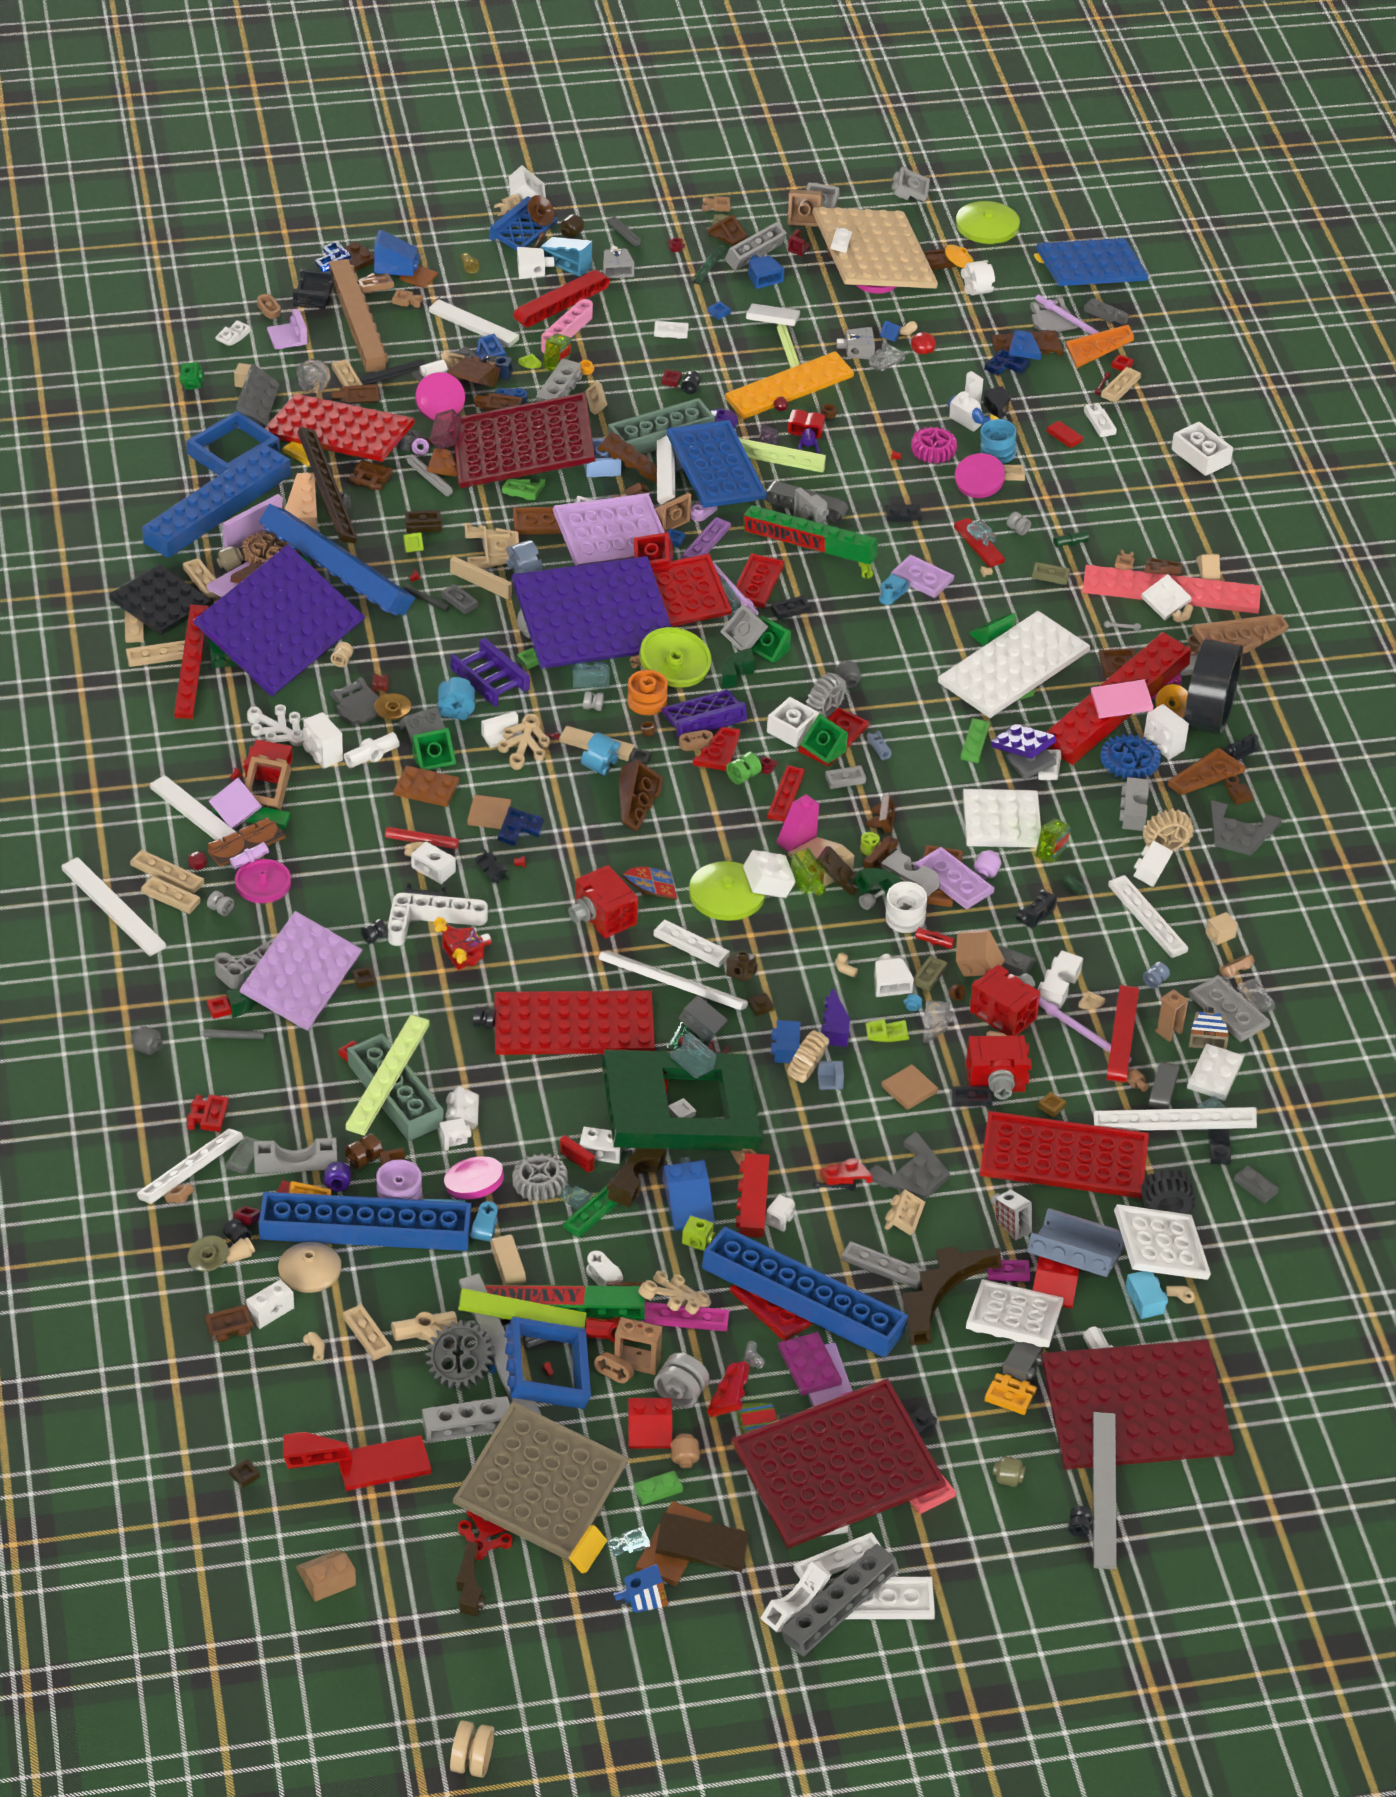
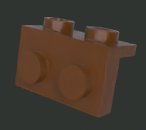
(229, 1323)

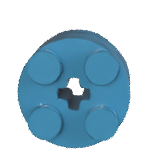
(456, 698)
(601, 753)

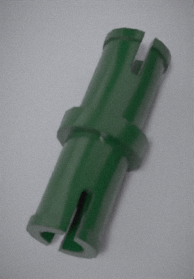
(1071, 539)

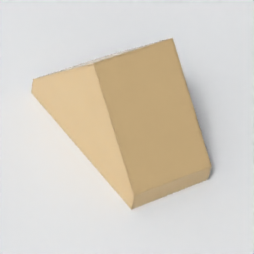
(1209, 566)

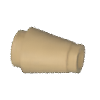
(240, 1250)

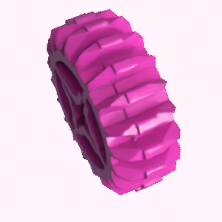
(933, 445)

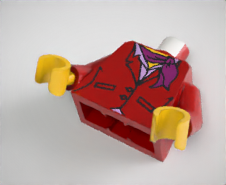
(462, 945)

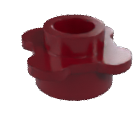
(676, 244)
(767, 765)

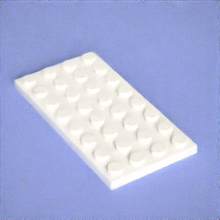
(1013, 664)

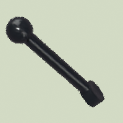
(817, 1184)

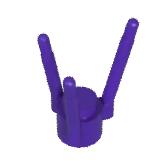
(808, 439)

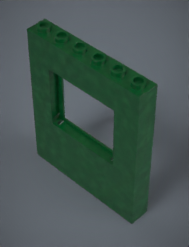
(641, 1110)

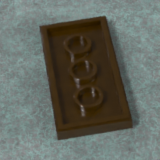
(702, 1542)

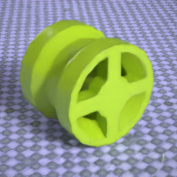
(868, 842)

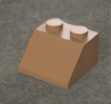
(801, 207)
(674, 512)
(977, 952)
(327, 1574)

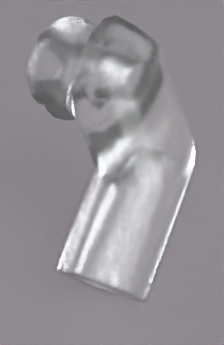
(752, 1356)

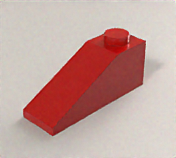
(310, 1449)

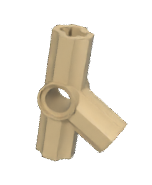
(423, 1326)

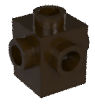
(741, 965)

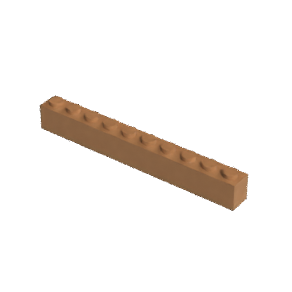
(358, 316)

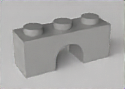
(1134, 804)
(901, 866)

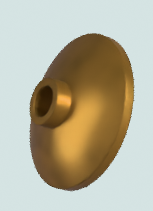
(392, 706)

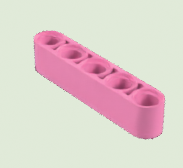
(570, 322)

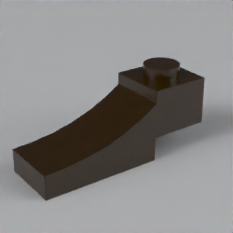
(472, 1595)

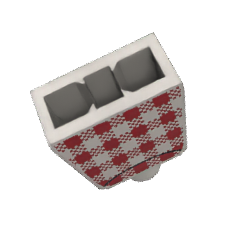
(1013, 1213)

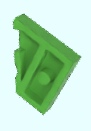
(523, 488)

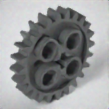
(441, 1356)

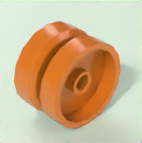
(647, 692)

